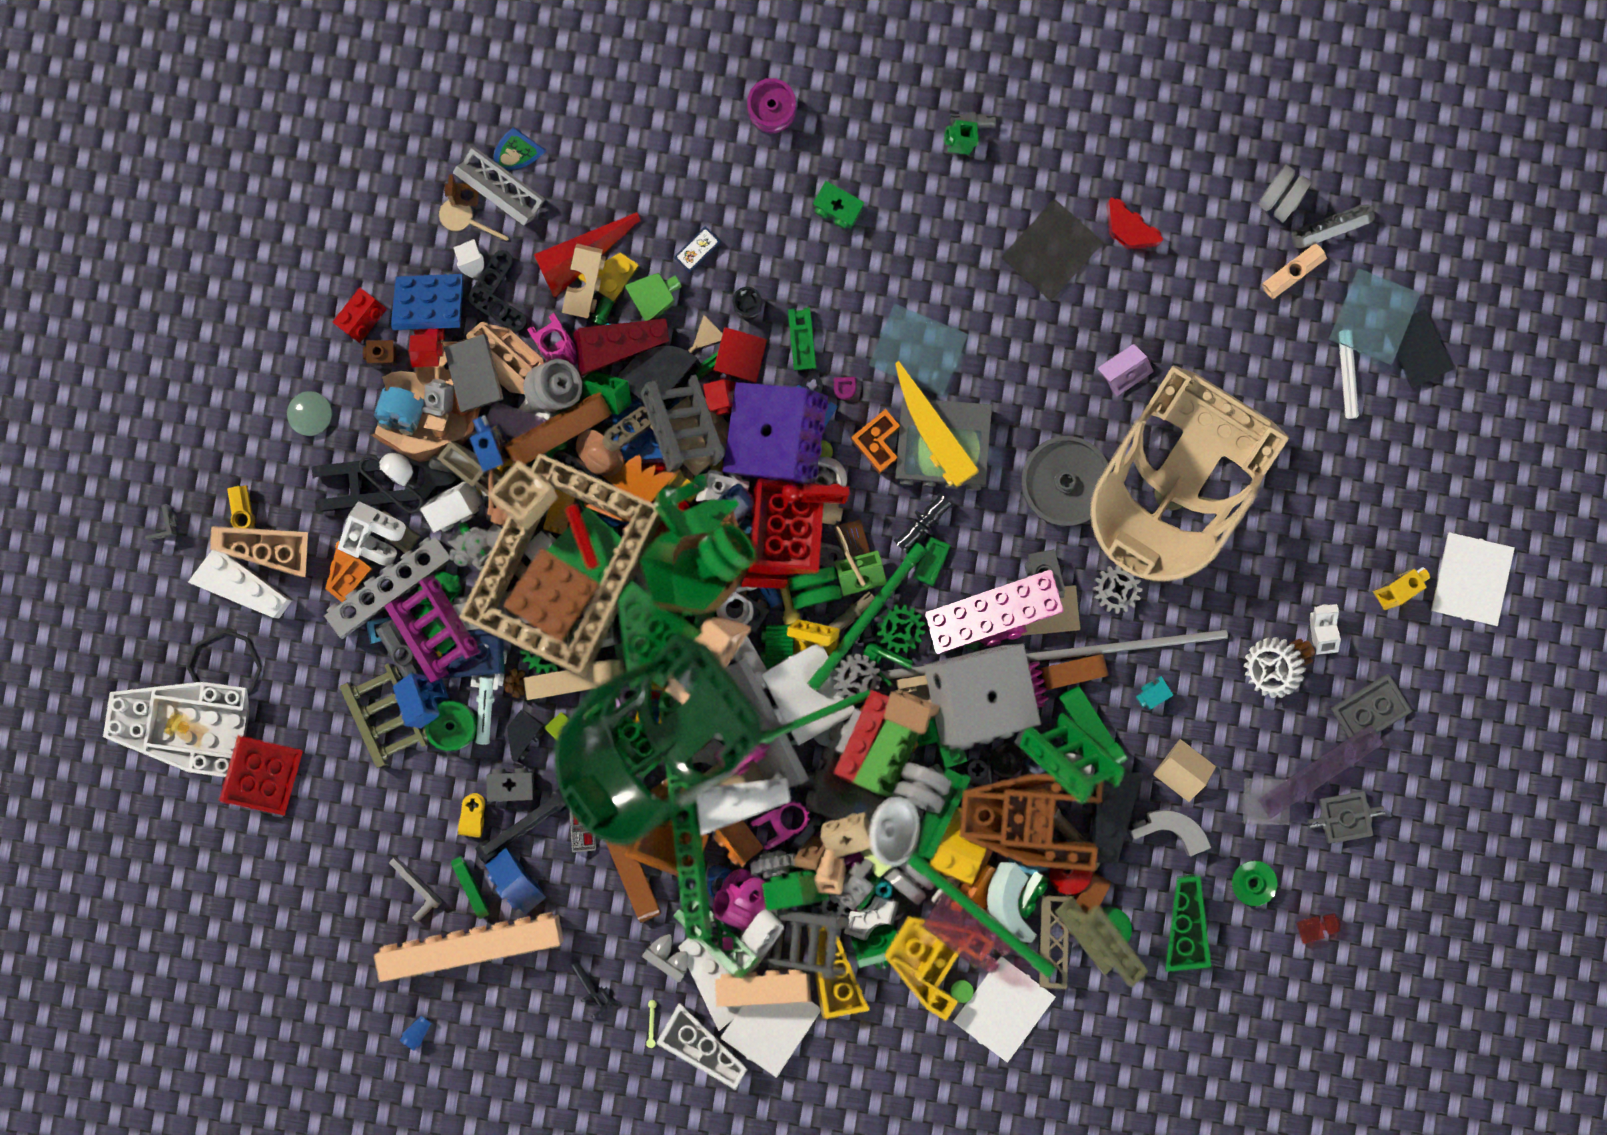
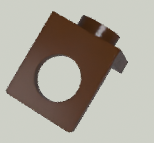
(454, 190)

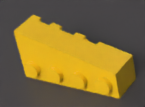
(839, 994)

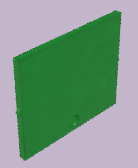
(603, 541)

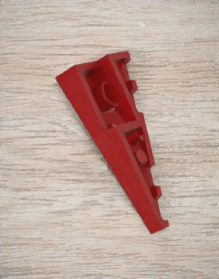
(557, 260)

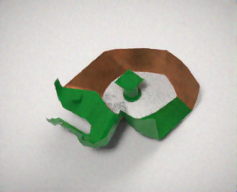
(673, 569)

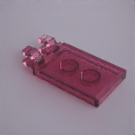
(964, 934)

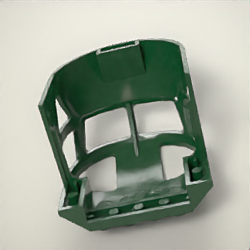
(596, 777)

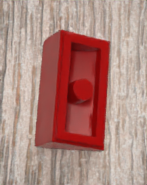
(764, 581)

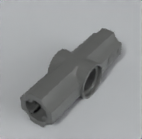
(393, 641)

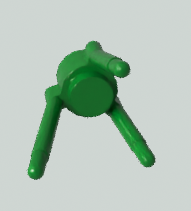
(877, 653)

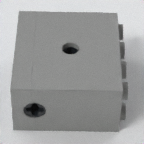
(982, 695)

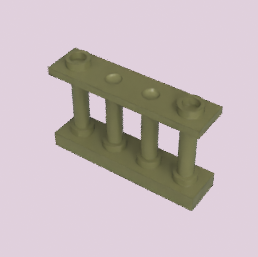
(362, 713)
(1101, 941)

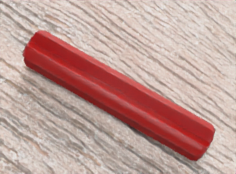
(582, 537)

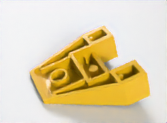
(922, 965)

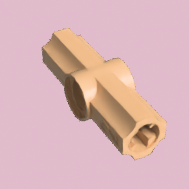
(1304, 263)

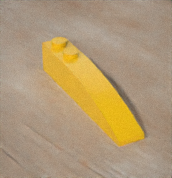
(937, 437)

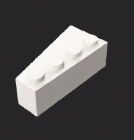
(236, 582)
(735, 802)
(697, 1046)

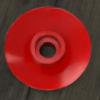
(1070, 883)

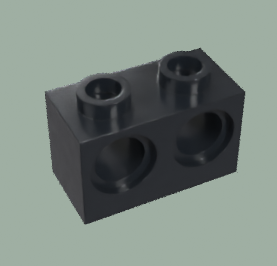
(759, 604)

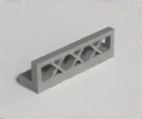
(494, 192)

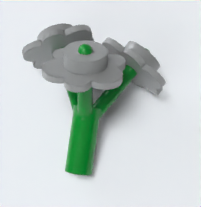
(473, 540)

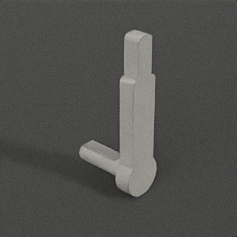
(431, 898)

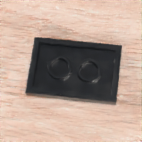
(1422, 351)

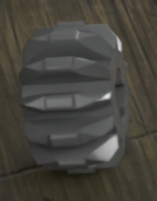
(840, 909)

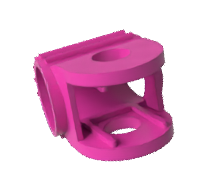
(563, 350)
(774, 817)
(739, 905)

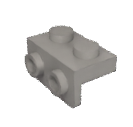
(855, 886)

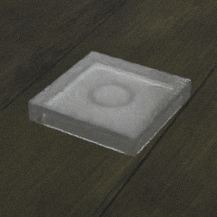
(1252, 810)

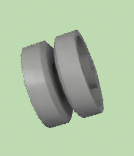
(1282, 191)
(552, 386)
(922, 787)
(907, 882)

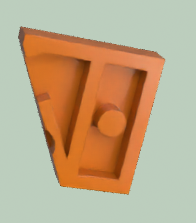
(345, 574)

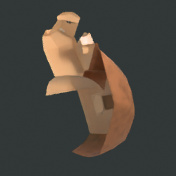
(433, 430)

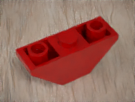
(1129, 227)

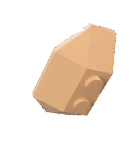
(510, 355)

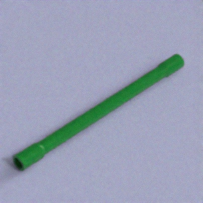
(824, 671)
(1035, 959)

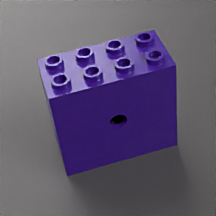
(775, 433)

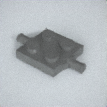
(1346, 817)

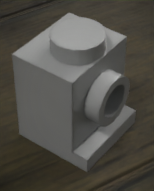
(438, 397)

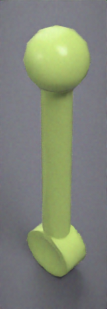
(652, 1005)

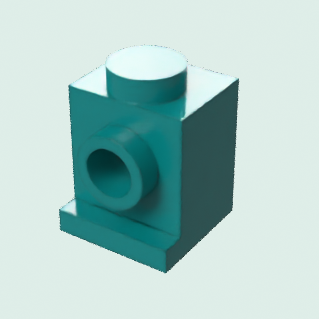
(1154, 694)

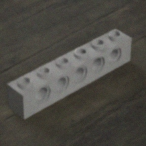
(336, 613)

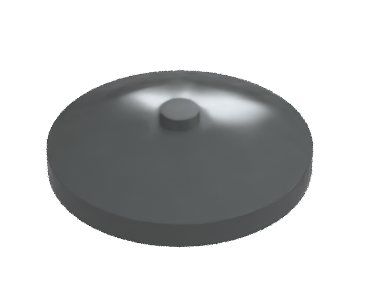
(1062, 479)

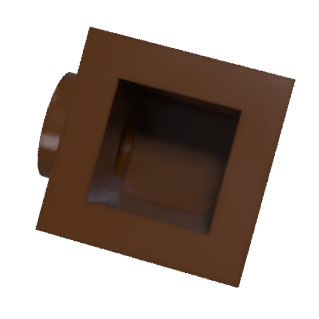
(380, 353)

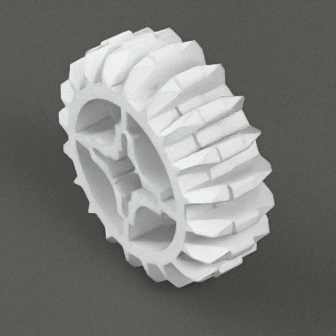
(1289, 677)

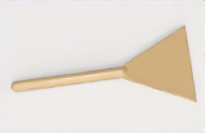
(706, 335)

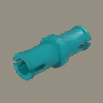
(884, 891)

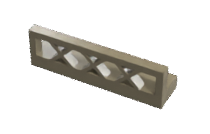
(1046, 941)

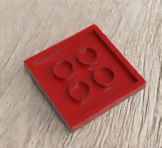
(260, 775)

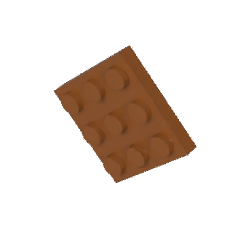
(551, 595)

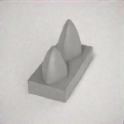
(658, 955)

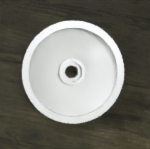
(894, 831)

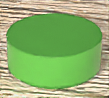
(961, 991)

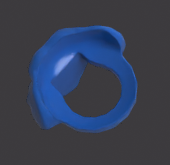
(713, 873)

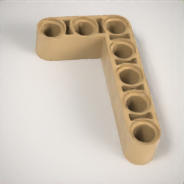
(569, 681)

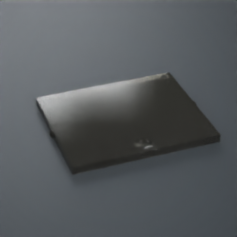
(1052, 250)

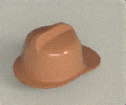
(596, 456)

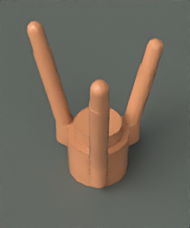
(497, 514)

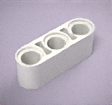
(760, 936)

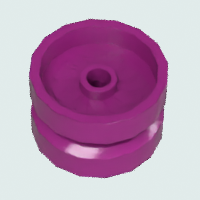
(771, 92)

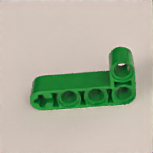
(1088, 721)

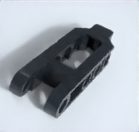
(433, 481)

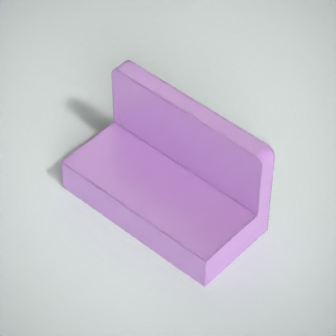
(1126, 369)

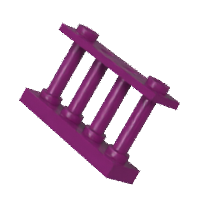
(416, 639)

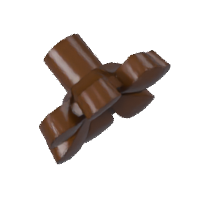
(514, 683)

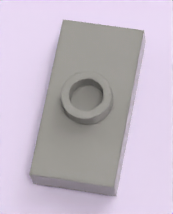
(847, 731)

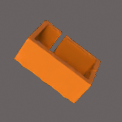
(659, 850)

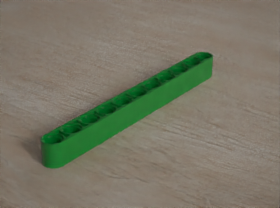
(684, 850)

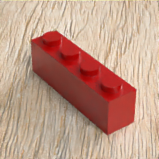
(862, 737)

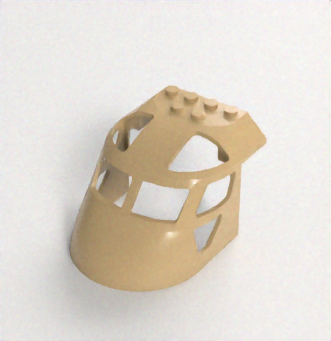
(1212, 428)

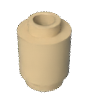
(831, 513)

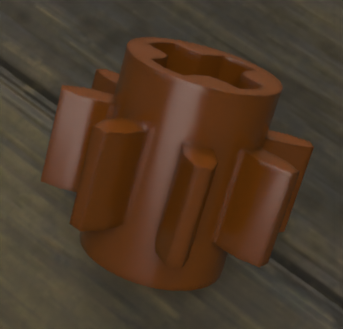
(1306, 649)

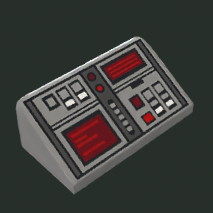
(580, 837)

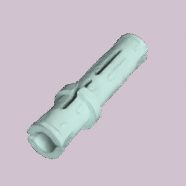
(483, 735)

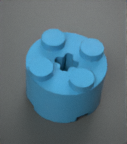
(399, 410)

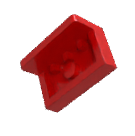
(359, 315)

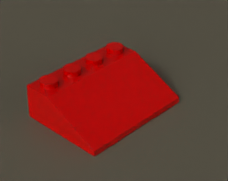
(784, 531)

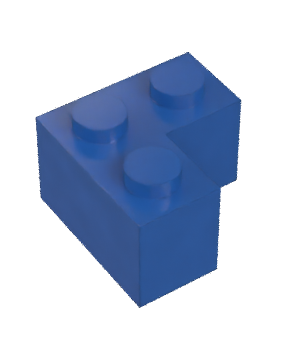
(419, 699)
(514, 882)

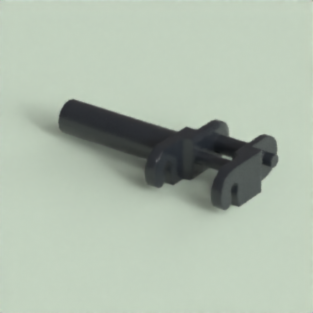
(590, 988)

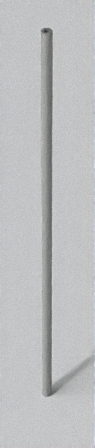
(1089, 650)

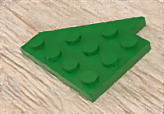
(647, 629)

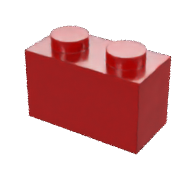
(720, 396)

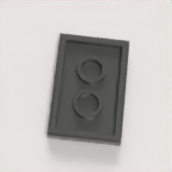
(473, 373)
(1374, 705)

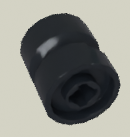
(747, 303)

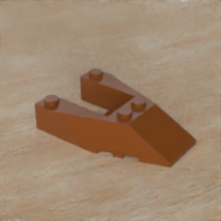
(1018, 822)

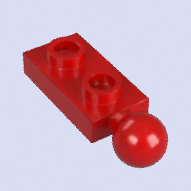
(816, 493)

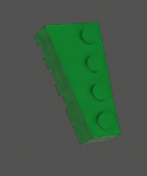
(1188, 931)

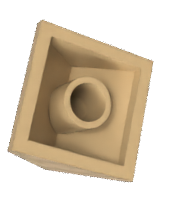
(1185, 771)

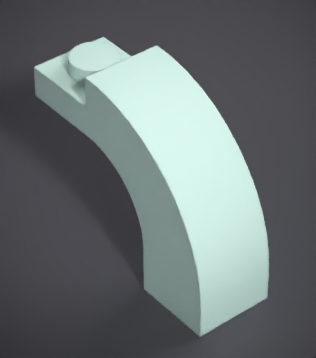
(1003, 900)

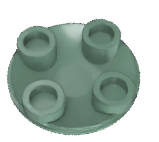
(309, 413)

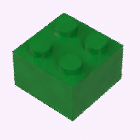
(792, 890)

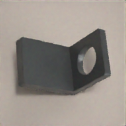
(170, 523)

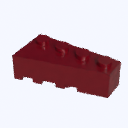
(614, 343)

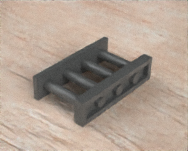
(667, 436)
(815, 923)

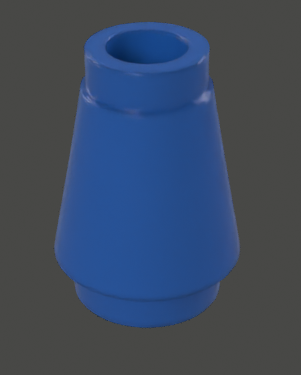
(415, 1033)

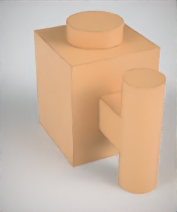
(830, 874)

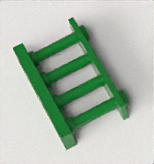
(1062, 769)

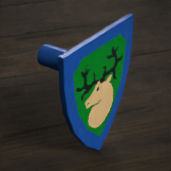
(516, 150)

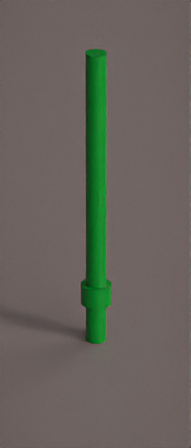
(769, 735)

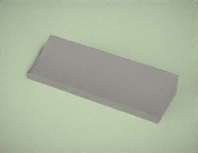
(780, 757)

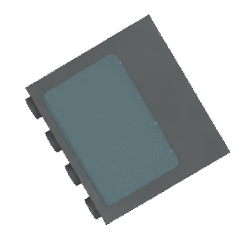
(970, 428)

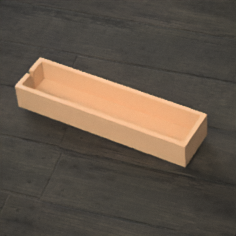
(468, 948)

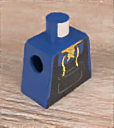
(489, 444)

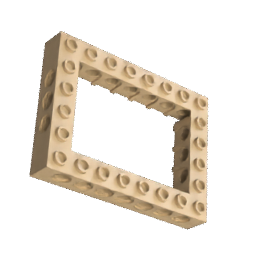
(511, 544)

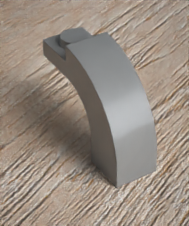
(1186, 829)

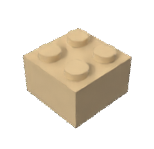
(522, 495)

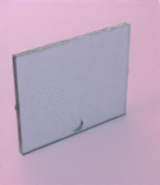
(1374, 316)
(922, 347)

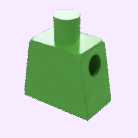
(653, 295)

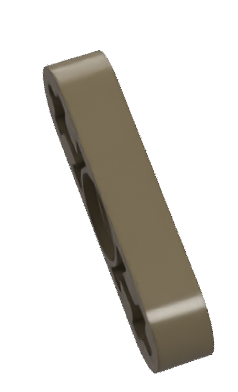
(626, 437)

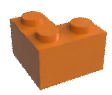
(871, 441)

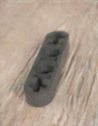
(1332, 226)

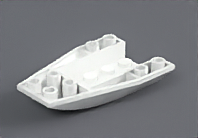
(215, 719)

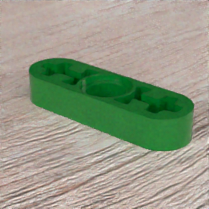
(470, 887)

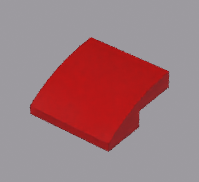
(740, 355)

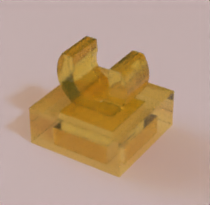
(175, 723)

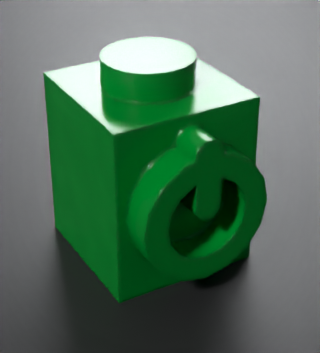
(961, 137)

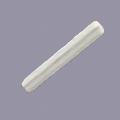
(1349, 382)

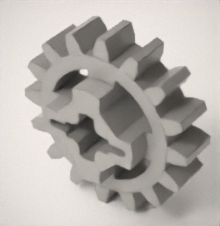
(1120, 599)
(851, 668)
(773, 864)

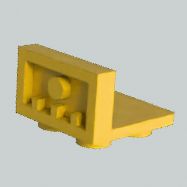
(811, 633)

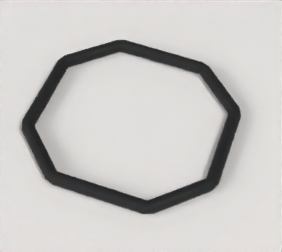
(236, 635)

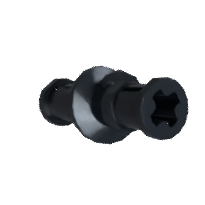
(923, 523)

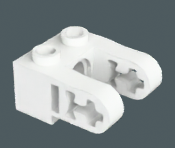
(357, 532)

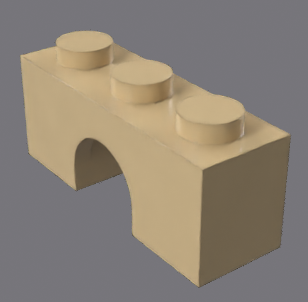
(580, 300)

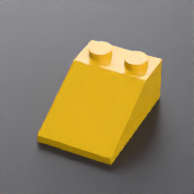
(956, 855)

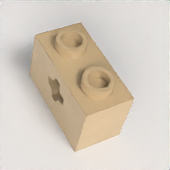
(847, 834)

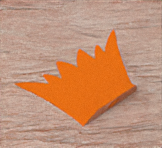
(635, 482)

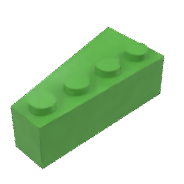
(887, 759)

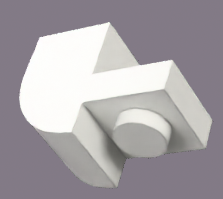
(1324, 629)

